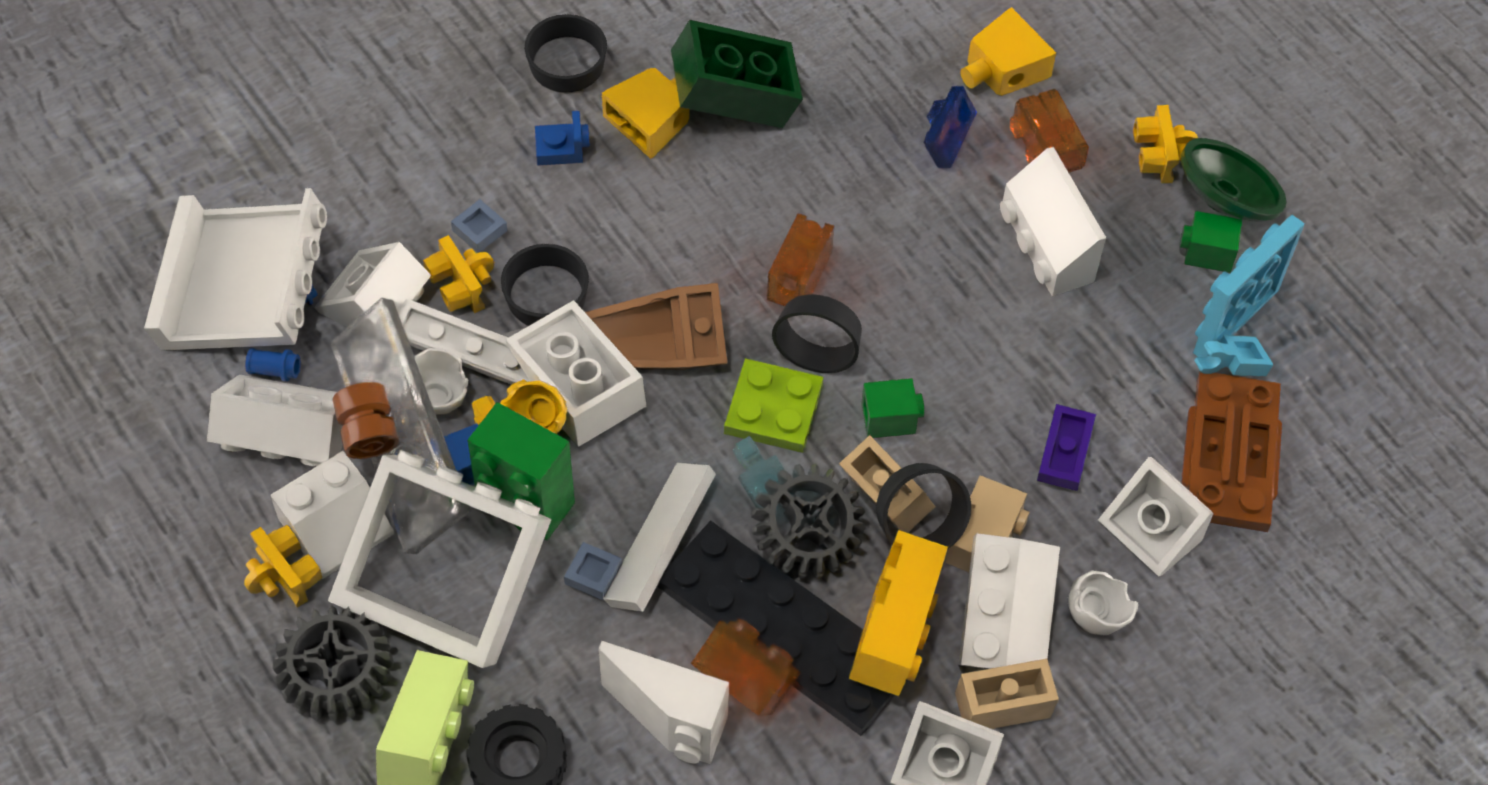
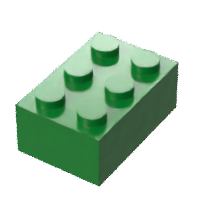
(523, 463)

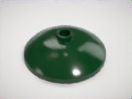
(1232, 181)

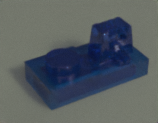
(949, 126)

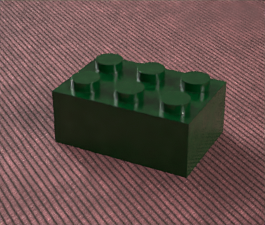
(736, 74)

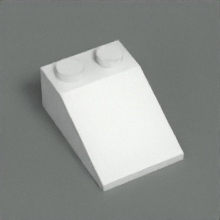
(584, 367)
(672, 702)

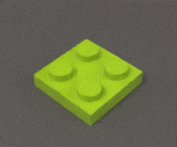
(773, 405)

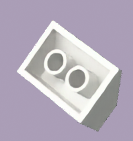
(1053, 224)
(275, 420)
(1008, 602)

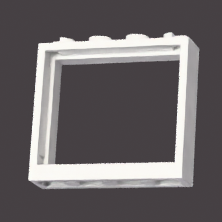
(478, 651)

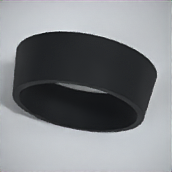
(566, 26)
(538, 256)
(813, 356)
(960, 511)

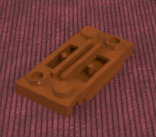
(1234, 449)

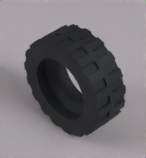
(516, 722)

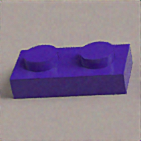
(1066, 447)

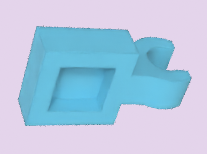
(1239, 353)

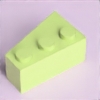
(424, 721)

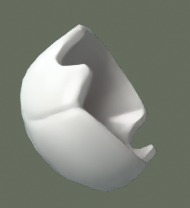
(443, 379)
(1100, 603)

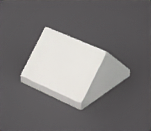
(1157, 517)
(946, 750)

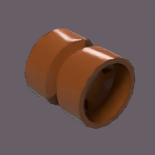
(365, 420)

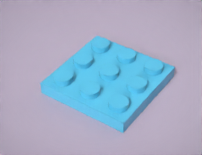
(1249, 285)

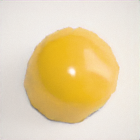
(538, 403)

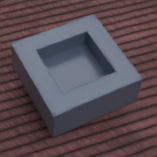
(479, 226)
(592, 570)

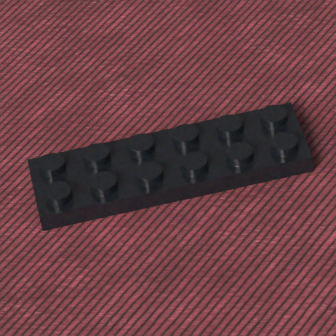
(729, 582)

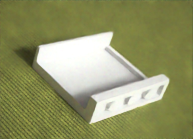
(235, 275)

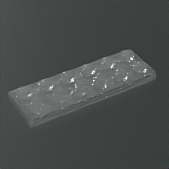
(380, 352)

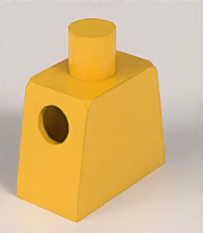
(1008, 56)
(645, 110)

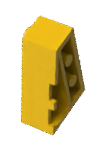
(898, 614)

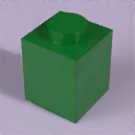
(1211, 241)
(891, 408)

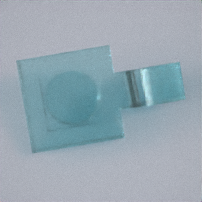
(757, 468)

